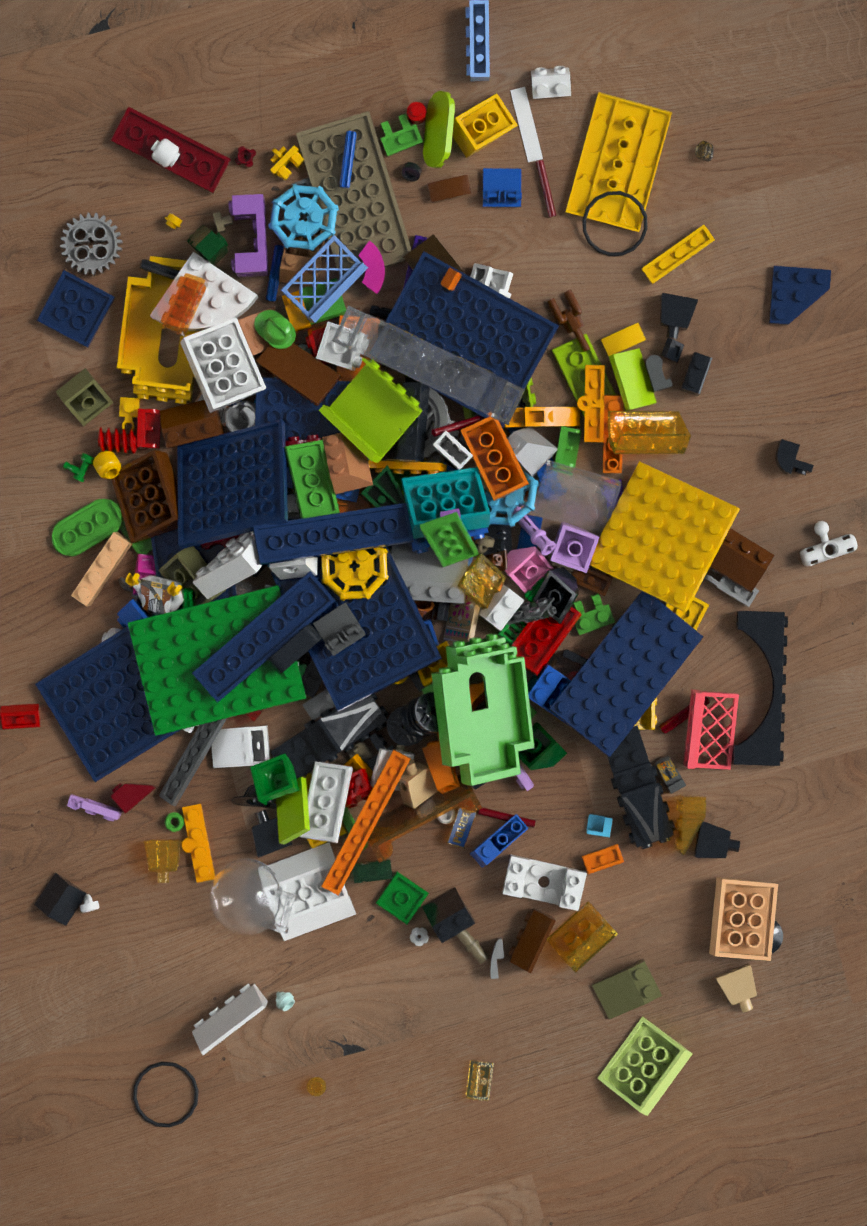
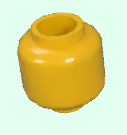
(107, 465)

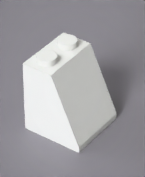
(501, 608)

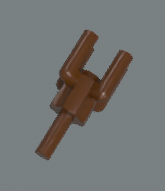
(570, 318)

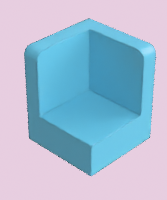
(599, 825)

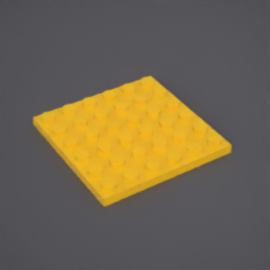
(663, 536)

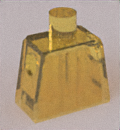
(163, 857)

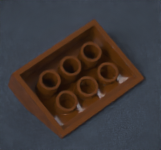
(147, 496)

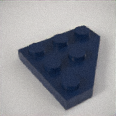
(795, 291)

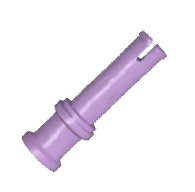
(538, 536)

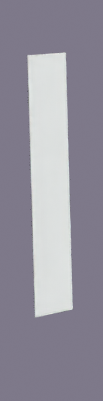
(526, 124)

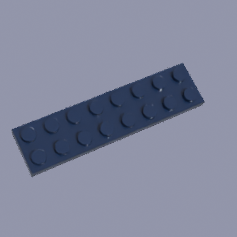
(333, 534)
(263, 636)

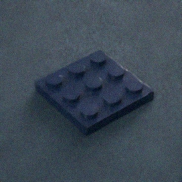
(76, 308)

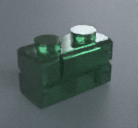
(372, 871)

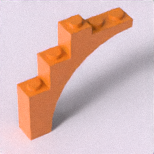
(445, 776)

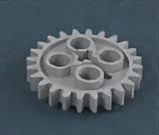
(92, 261)

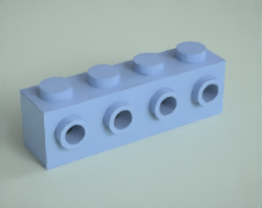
(479, 40)

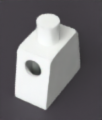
(452, 450)

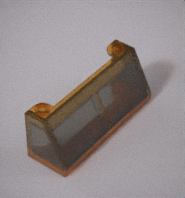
(406, 819)

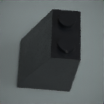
(448, 915)

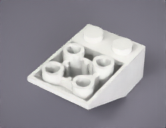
(241, 747)

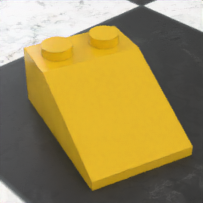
(482, 125)

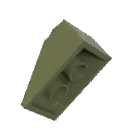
(627, 989)

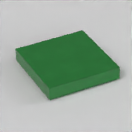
(402, 898)

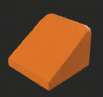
(451, 279)

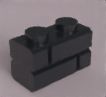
(696, 373)

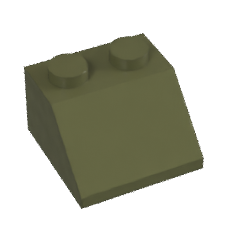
(84, 397)

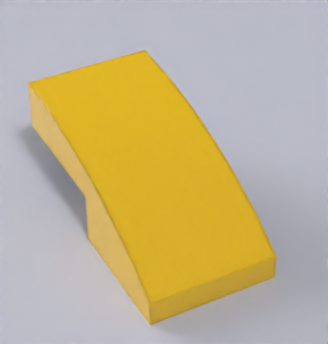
(623, 339)

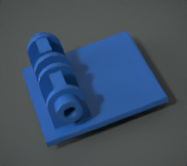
(501, 187)

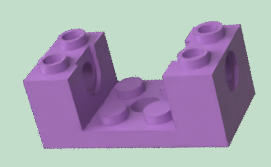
(245, 208)

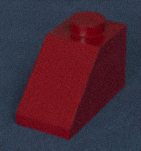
(130, 794)

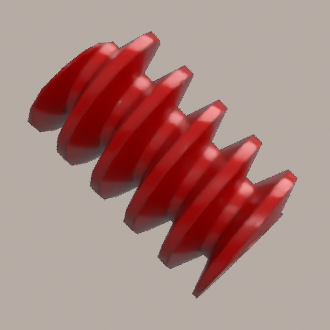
(117, 440)

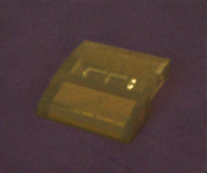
(482, 581)

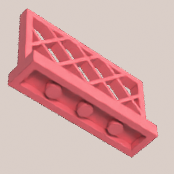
(695, 725)

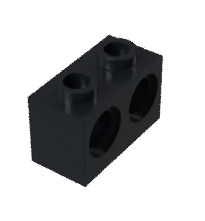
(311, 679)

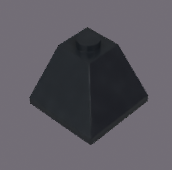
(562, 587)

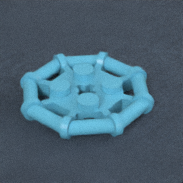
(303, 206)
(511, 501)

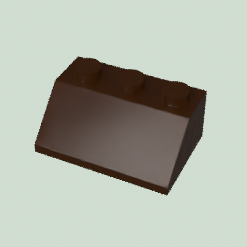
(189, 424)
(741, 560)
(531, 940)

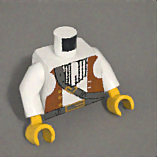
(157, 593)

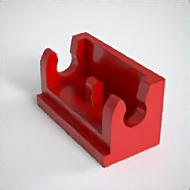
(148, 428)

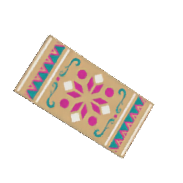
(462, 621)

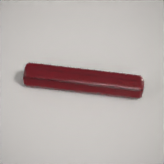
(677, 719)

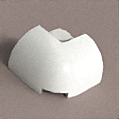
(493, 278)

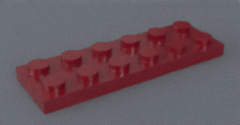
(196, 161)

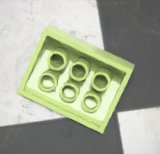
(644, 1066)

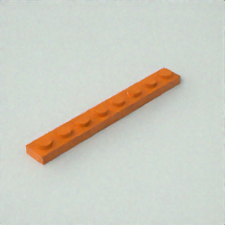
(366, 822)

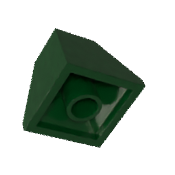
(545, 751)

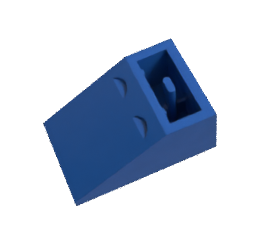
(547, 687)

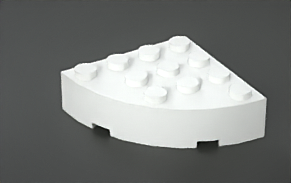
(221, 301)
(229, 566)

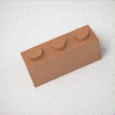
(346, 464)

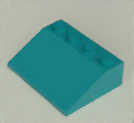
(446, 491)

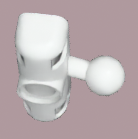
(838, 544)

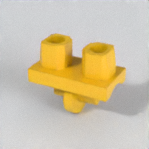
(279, 168)

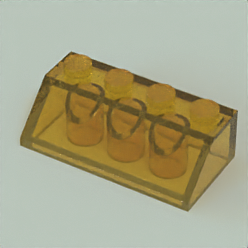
(647, 432)

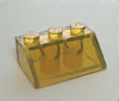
(582, 936)

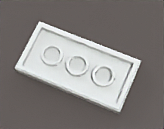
(327, 801)

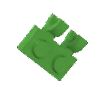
(402, 139)
(594, 618)

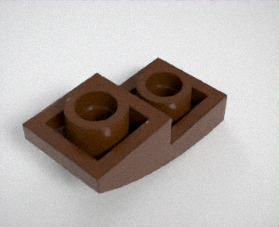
(449, 188)

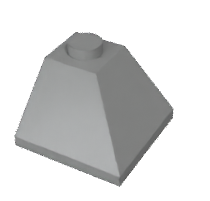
(531, 449)

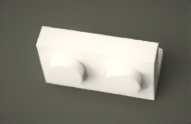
(551, 82)

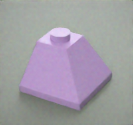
(574, 547)

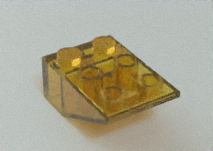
(692, 814)

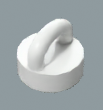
(88, 904)

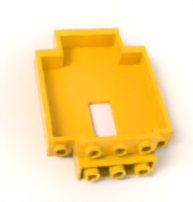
(142, 339)

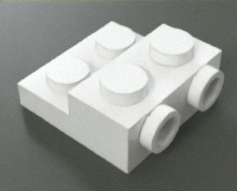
(335, 353)

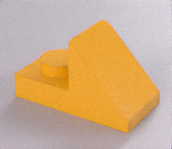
(295, 316)

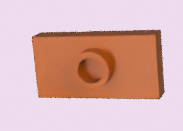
(602, 859)

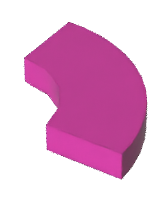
(376, 270)

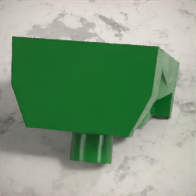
(274, 778)

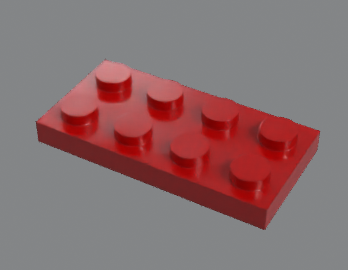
(542, 638)

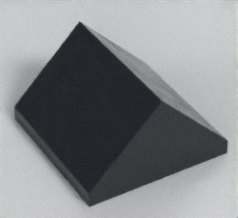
(60, 899)

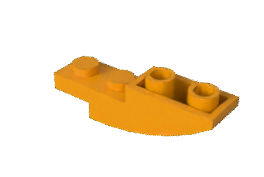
(545, 417)

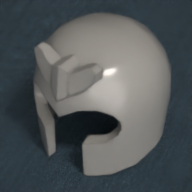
(240, 415)

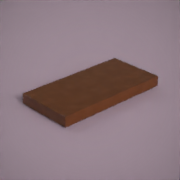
(299, 371)

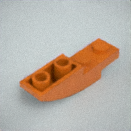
(611, 462)

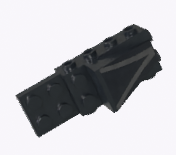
(332, 734)
(640, 792)

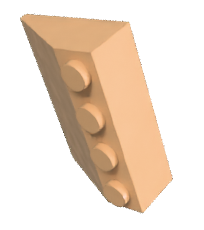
(743, 919)

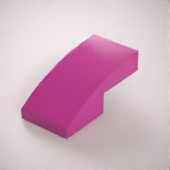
(144, 567)

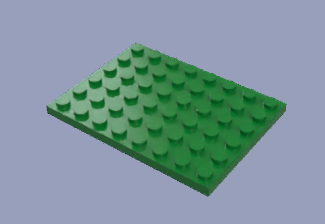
(180, 641)

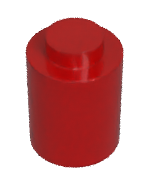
(416, 113)

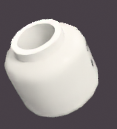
(165, 152)

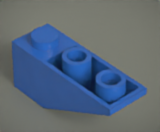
(498, 841)

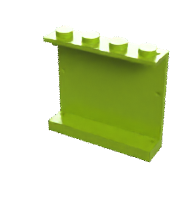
(373, 411)

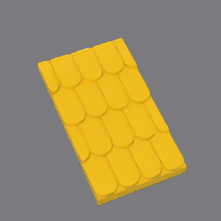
(619, 156)

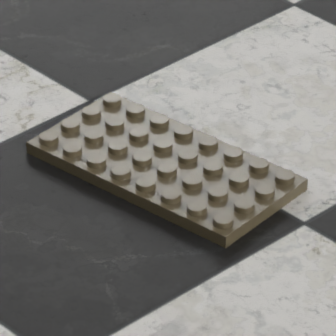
(369, 205)

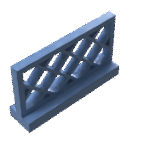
(335, 291)

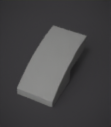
(497, 953)

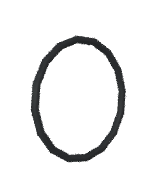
(602, 196)
(195, 1096)

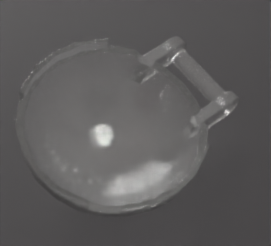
(248, 898)

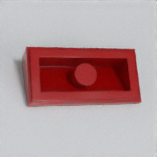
(20, 716)

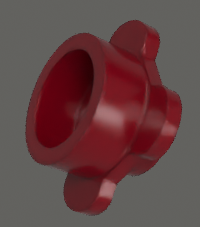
(242, 151)

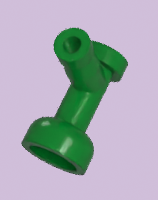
(79, 473)

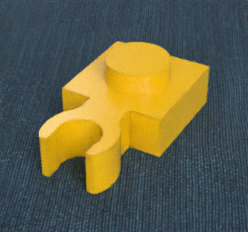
(129, 410)

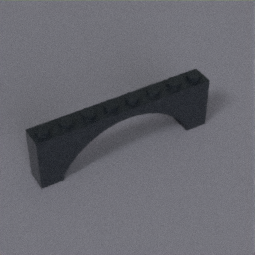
(765, 742)

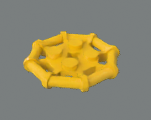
(357, 578)

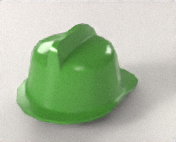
(275, 329)

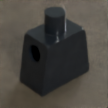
(676, 313)
(266, 835)
(714, 842)

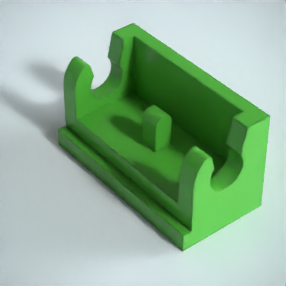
(568, 446)

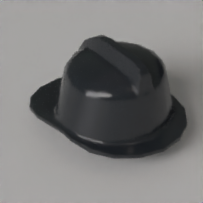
(250, 799)

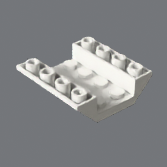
(314, 905)

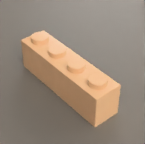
(102, 569)

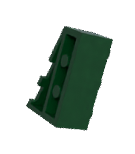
(208, 244)
(384, 490)

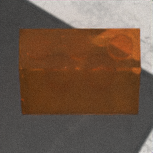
(184, 304)

